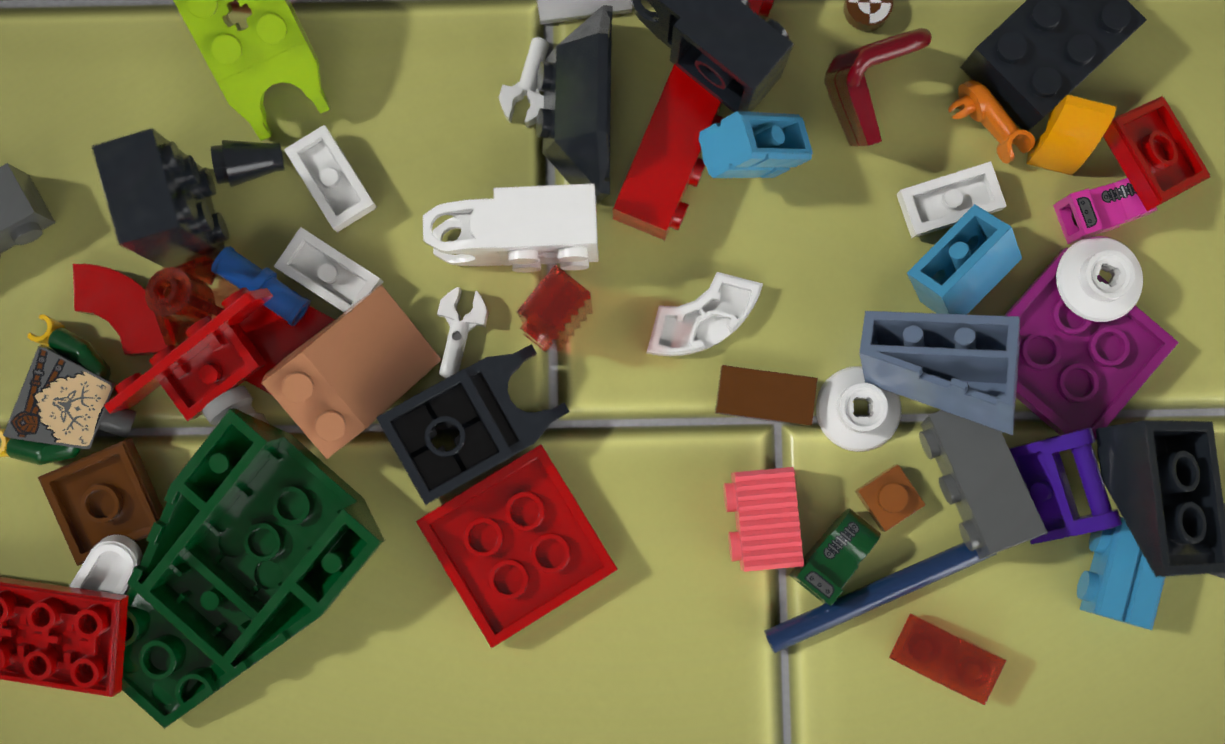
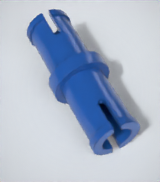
(244, 273)

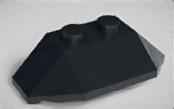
(579, 103)

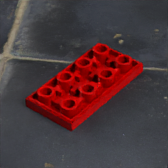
(62, 636)

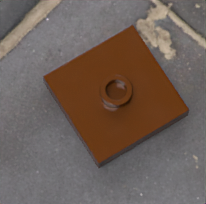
(102, 498)

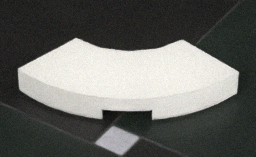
(705, 320)

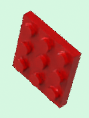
(516, 545)

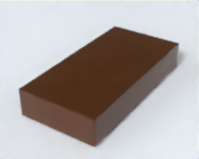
(766, 395)

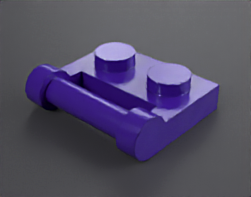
(1050, 489)

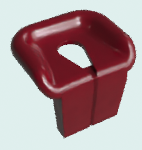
(849, 88)

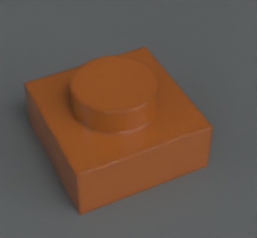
(890, 498)

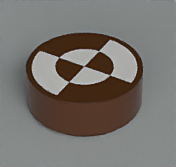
(867, 14)

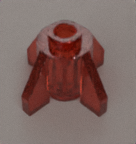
(182, 298)

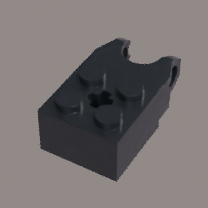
(721, 46)
(481, 410)

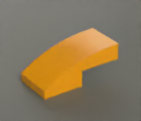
(1071, 134)

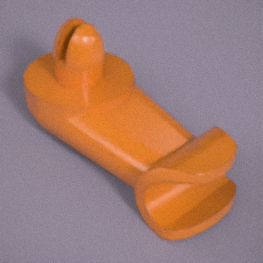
(983, 107)

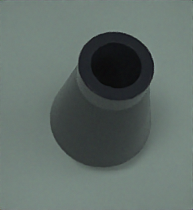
(243, 161)

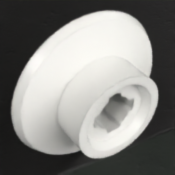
(1079, 283)
(836, 411)

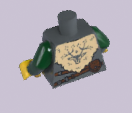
(62, 400)

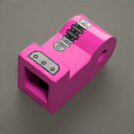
(1099, 210)

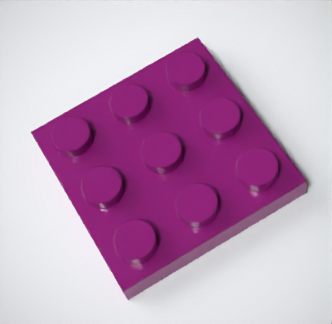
(1077, 368)

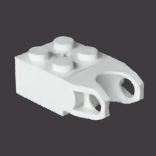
(519, 228)

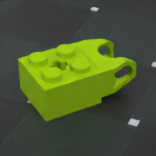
(254, 57)

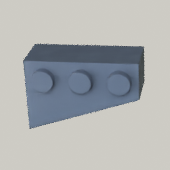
(946, 362)

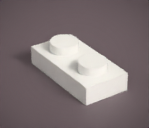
(330, 178)
(947, 198)
(326, 271)

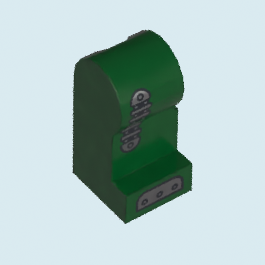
(836, 556)

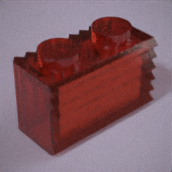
(554, 310)

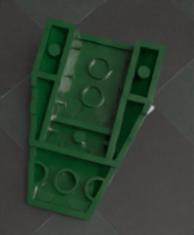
(238, 563)

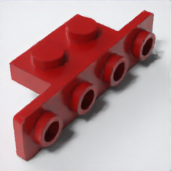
(203, 366)

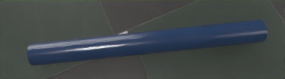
(871, 596)

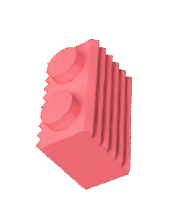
(765, 519)

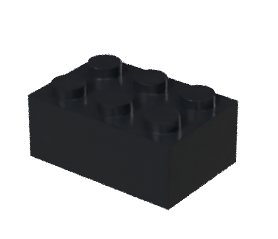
(1048, 52)
(159, 199)

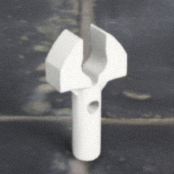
(528, 84)
(459, 329)

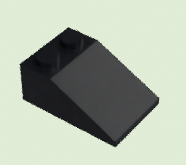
(1167, 492)

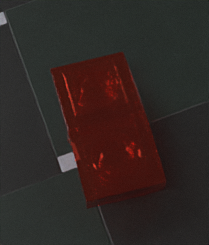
(948, 659)

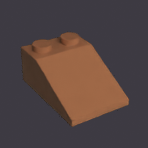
(351, 371)

